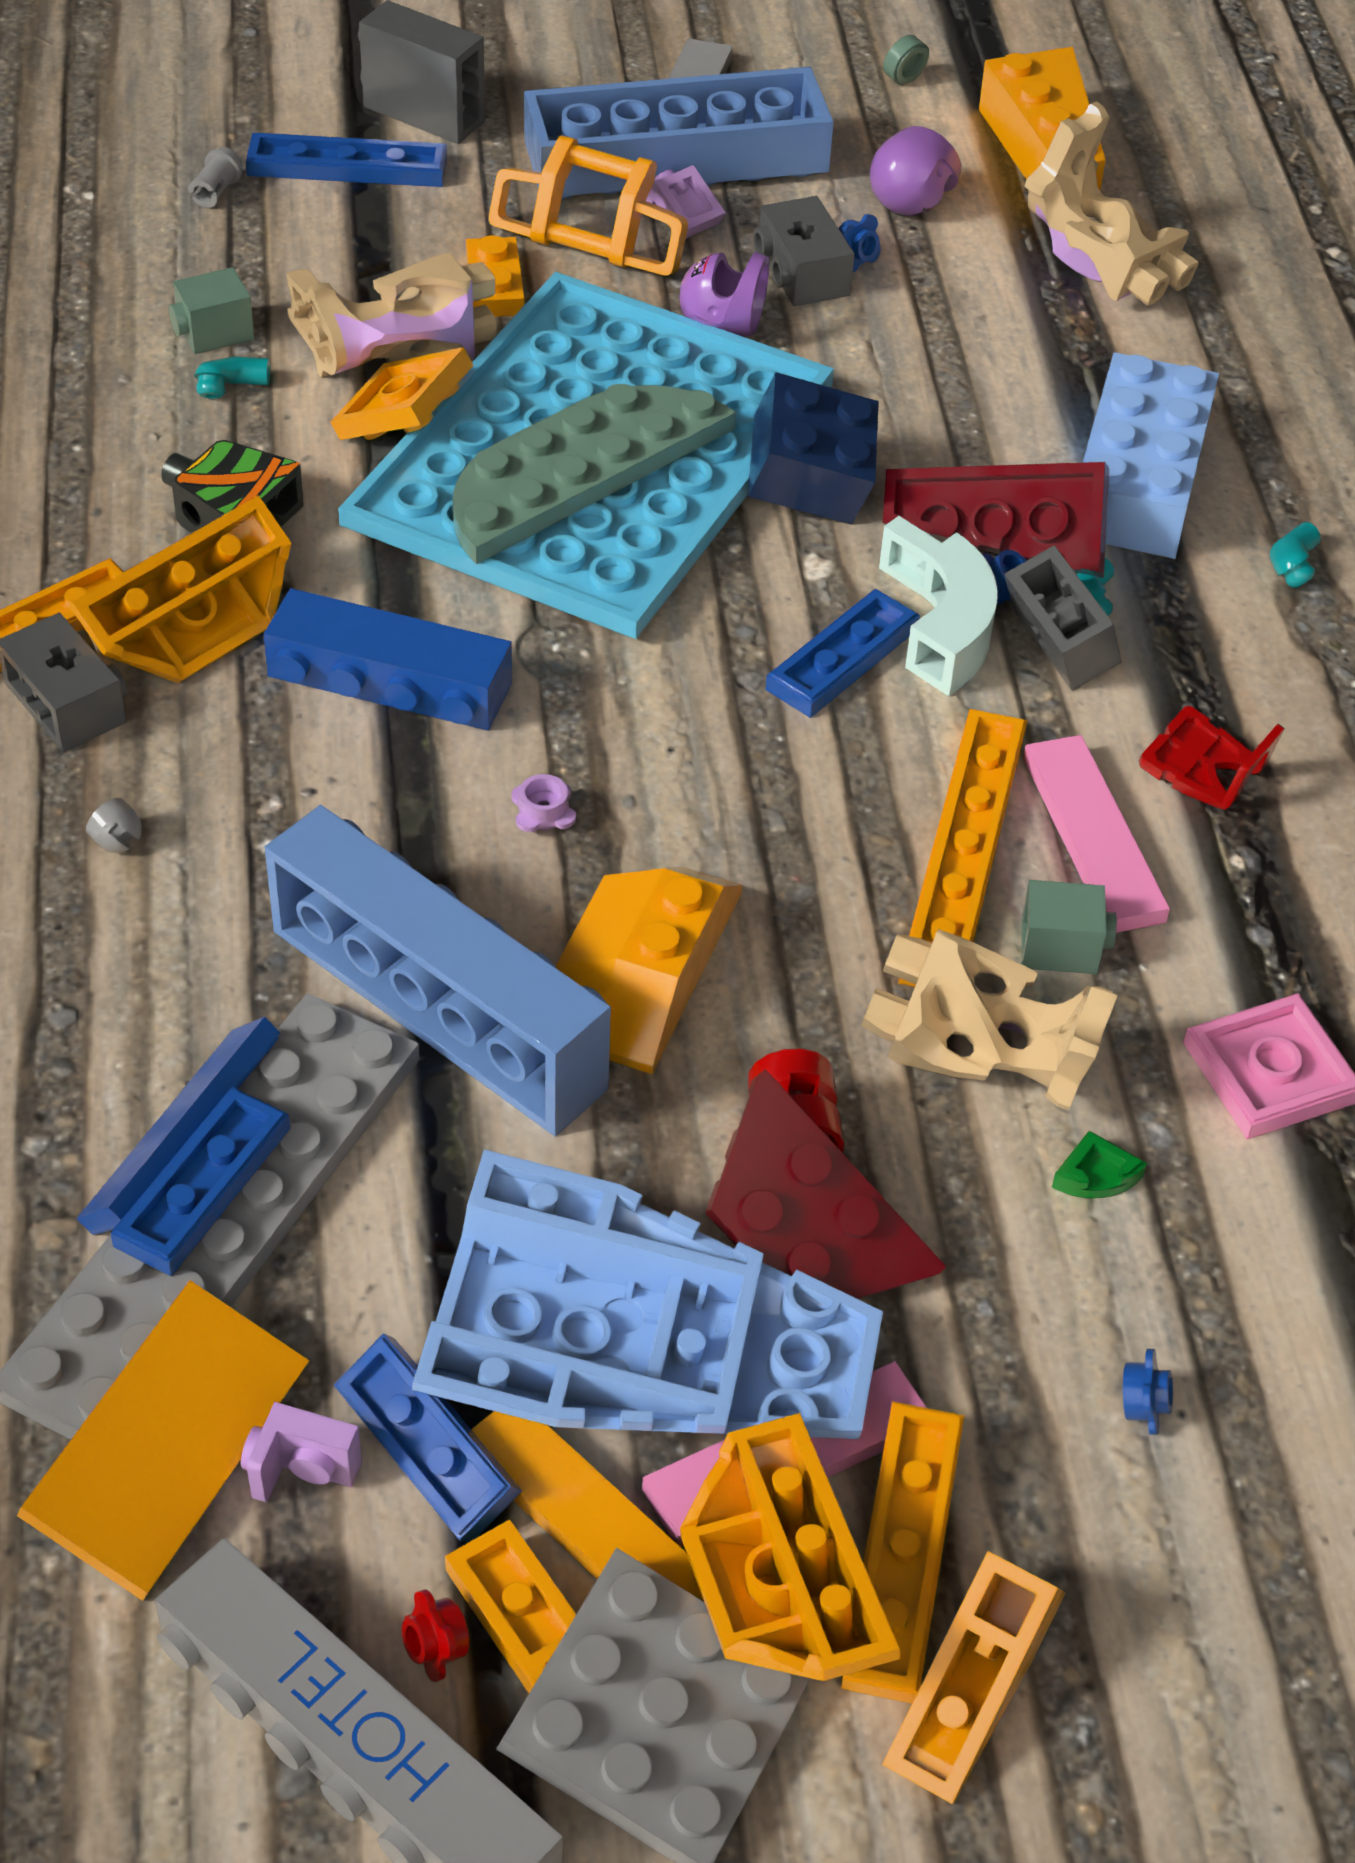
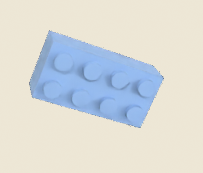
(1152, 441)

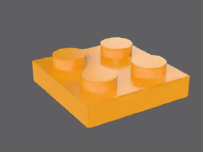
(402, 395)

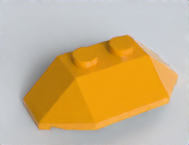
(192, 597)
(646, 950)
(782, 1560)

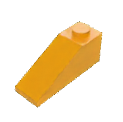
(973, 1676)

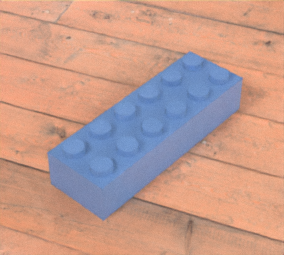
(719, 123)
(440, 969)

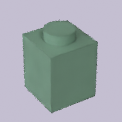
(212, 310)
(1065, 927)

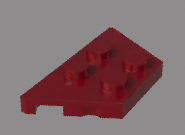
(809, 1205)

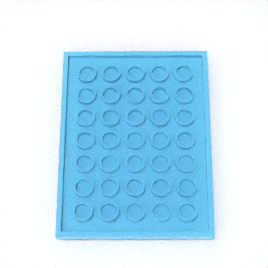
(633, 546)

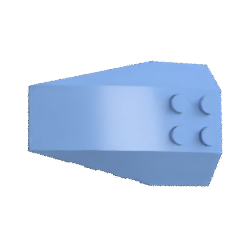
(628, 1319)

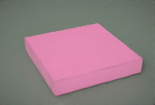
(1272, 1065)

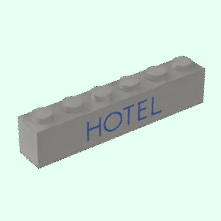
(342, 1720)

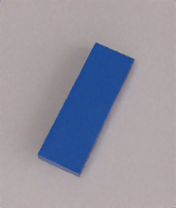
(841, 653)
(200, 1181)
(427, 1440)

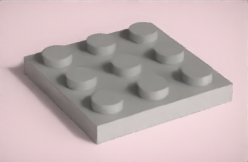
(651, 1715)

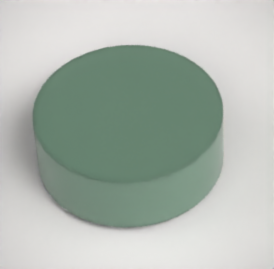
(906, 59)

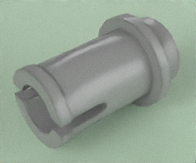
(221, 169)

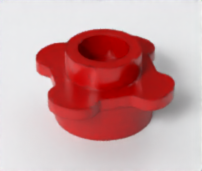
(435, 1634)

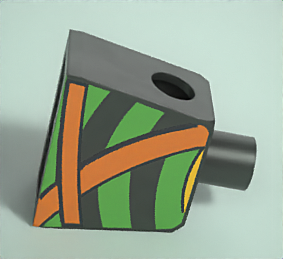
(229, 477)

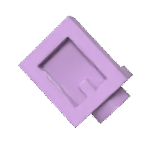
(688, 196)
(304, 1442)

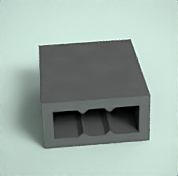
(422, 71)

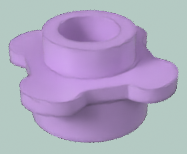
(543, 804)

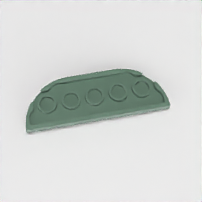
(578, 460)

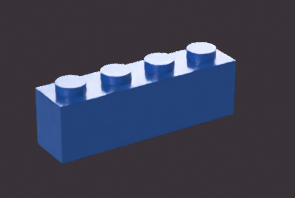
(388, 659)

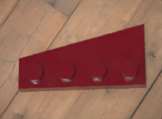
(1009, 507)

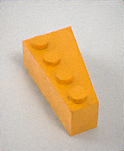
(1027, 100)

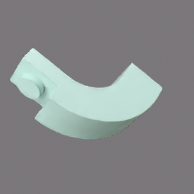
(957, 580)

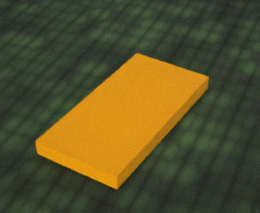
(162, 1440)

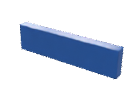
(346, 159)
(224, 1069)

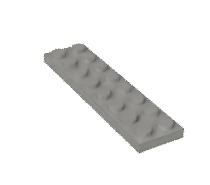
(332, 1081)

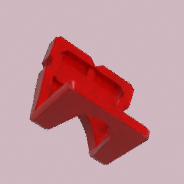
(1195, 749)

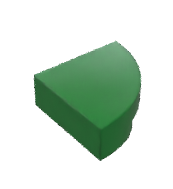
(1098, 1169)

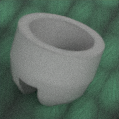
(114, 825)

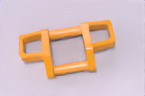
(632, 203)

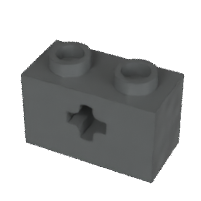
(805, 250)
(1063, 617)
(63, 681)

